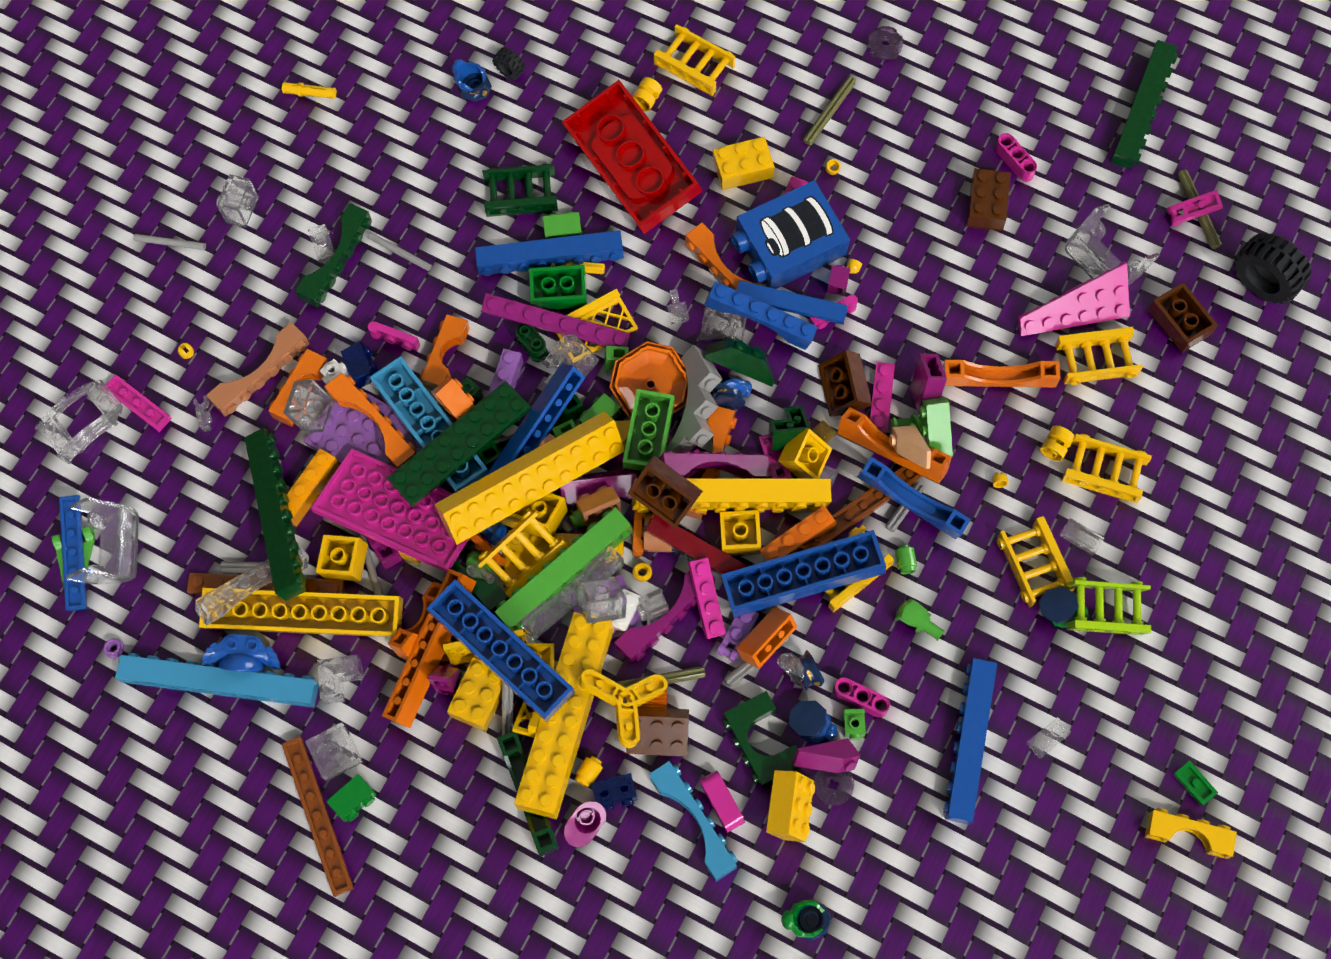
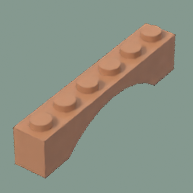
(230, 395)

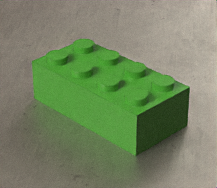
(648, 428)

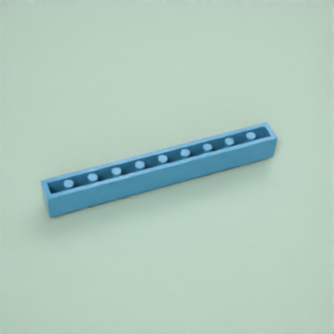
(216, 681)

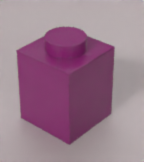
(838, 280)

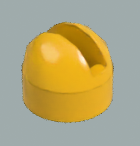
(830, 163)
(854, 265)
(182, 353)
(1000, 480)

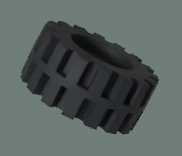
(508, 63)

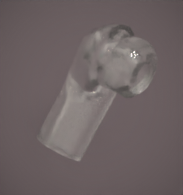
(476, 572)

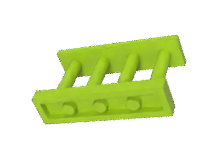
(1118, 624)

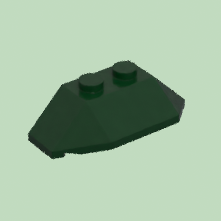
(741, 358)

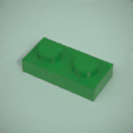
(1195, 783)

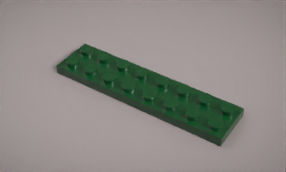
(459, 444)

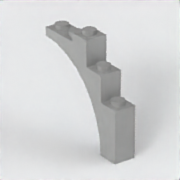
(700, 404)

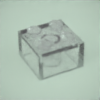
(237, 200)
(308, 406)
(600, 599)
(334, 751)

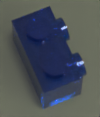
(359, 363)
(615, 792)

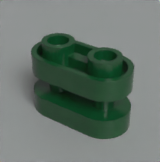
(531, 343)

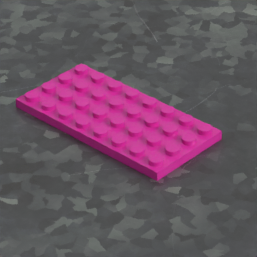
(369, 504)

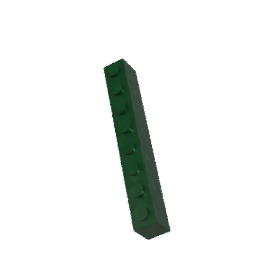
(1144, 104)

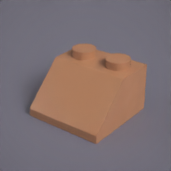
(595, 505)

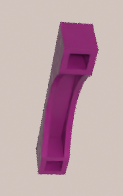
(743, 466)
(638, 640)

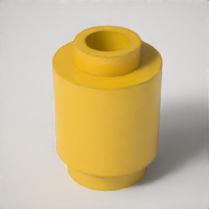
(588, 771)

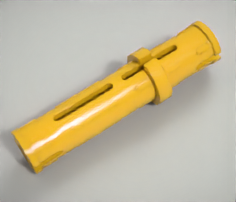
(307, 90)

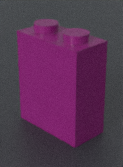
(928, 379)

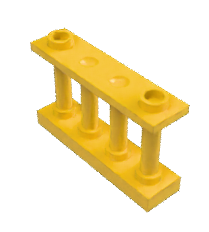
(693, 75)
(1104, 339)
(1111, 486)
(1049, 547)
(541, 558)
(839, 599)

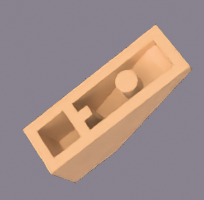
(911, 445)

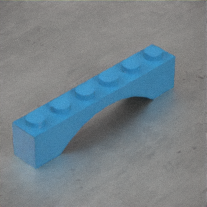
(670, 785)

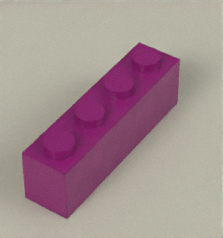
(588, 483)

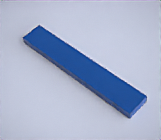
(795, 302)
(72, 553)

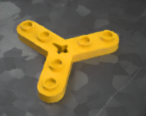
(626, 713)

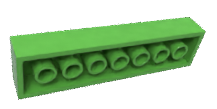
(565, 568)

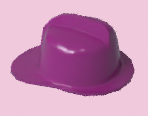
(584, 823)

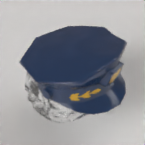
(801, 670)

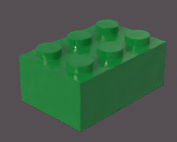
(558, 287)

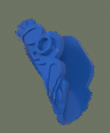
(241, 654)

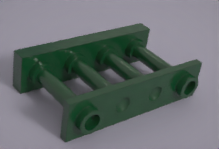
(520, 206)

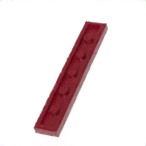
(692, 545)

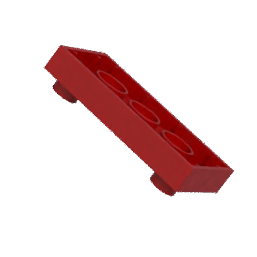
(632, 156)

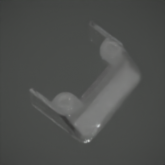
(1094, 256)
(117, 542)

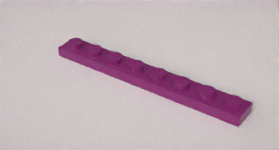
(553, 321)

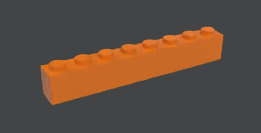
(422, 662)

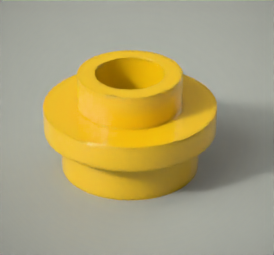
(642, 566)

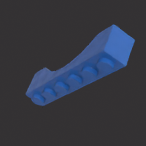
(734, 302)
(937, 514)

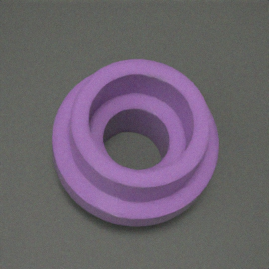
(110, 644)

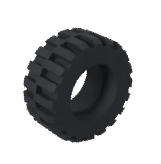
(1272, 268)

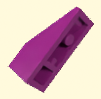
(445, 679)
(830, 756)

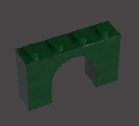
(740, 721)

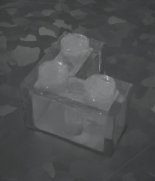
(333, 673)

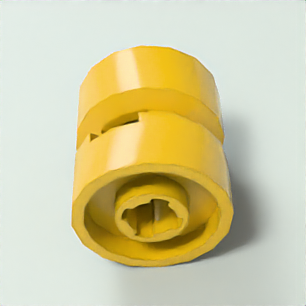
(647, 93)
(1057, 443)

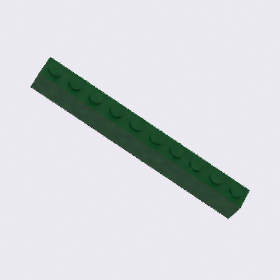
(275, 515)

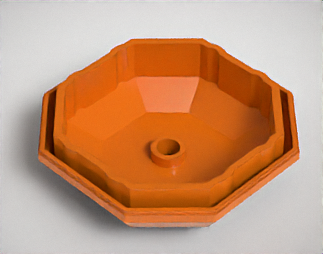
(645, 364)

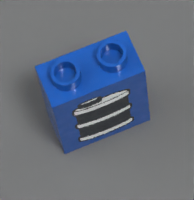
(790, 236)

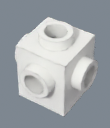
(332, 369)

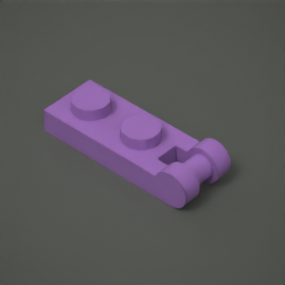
(736, 634)

